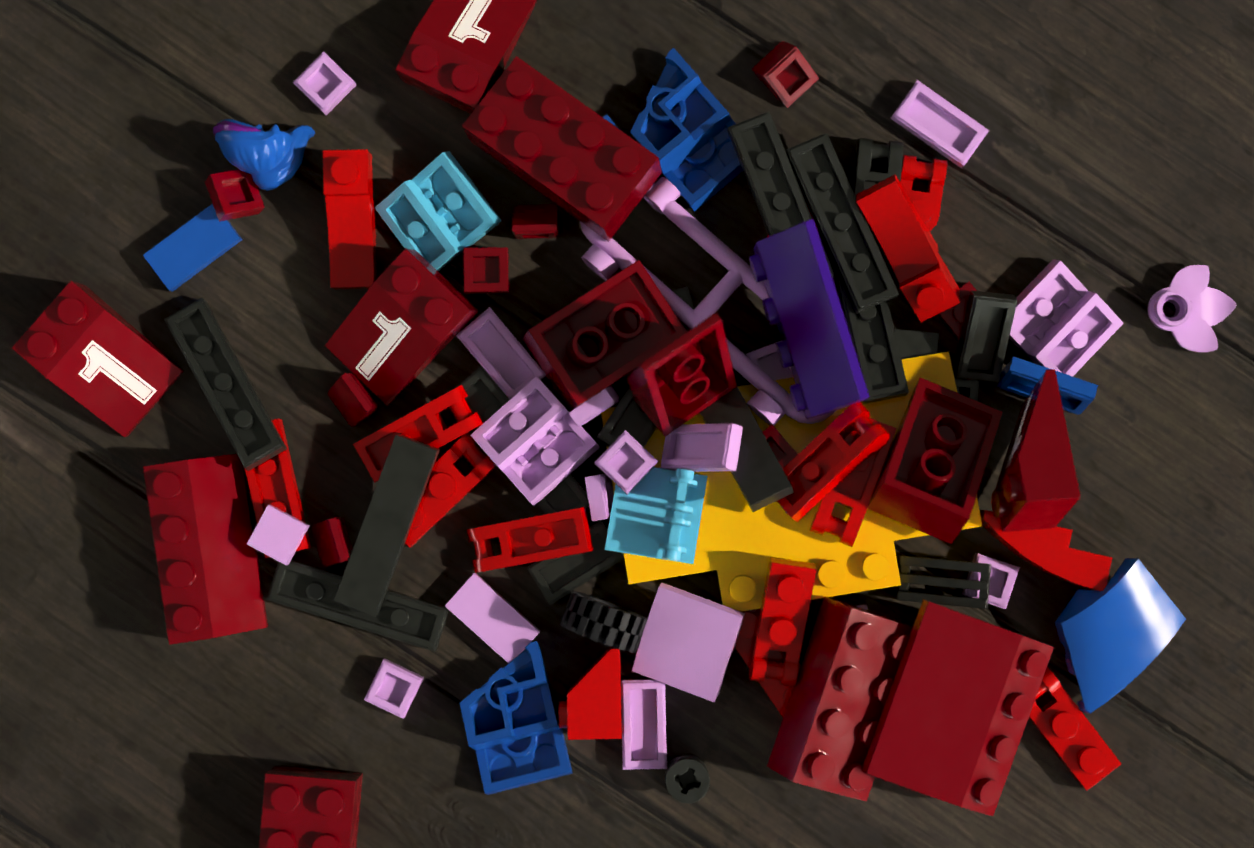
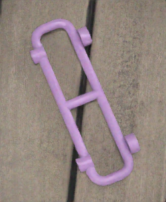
(607, 257)

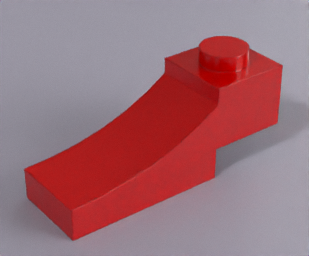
(350, 218)
(909, 248)

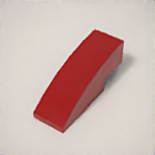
(1051, 553)

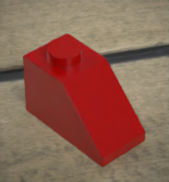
(595, 701)

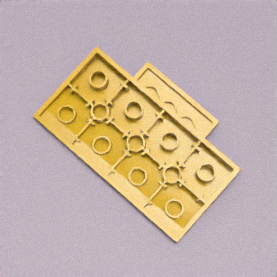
(742, 541)

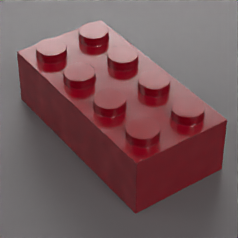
(562, 148)
(839, 699)
(310, 808)

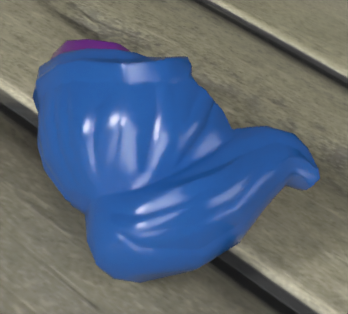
(267, 155)

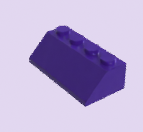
(809, 321)

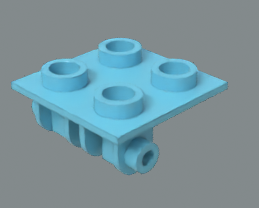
(658, 516)

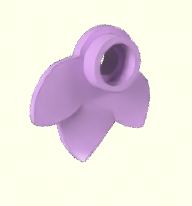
(1196, 309)

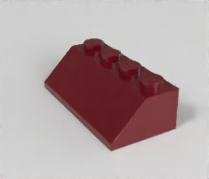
(202, 549)

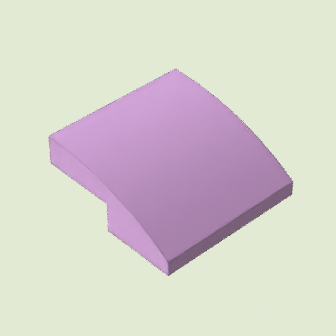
(1061, 320)
(535, 441)
(688, 642)

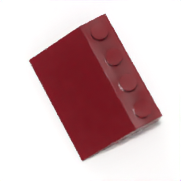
(957, 708)

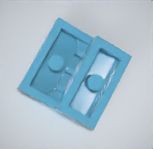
(438, 212)

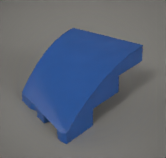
(688, 133)
(1116, 632)
(516, 725)

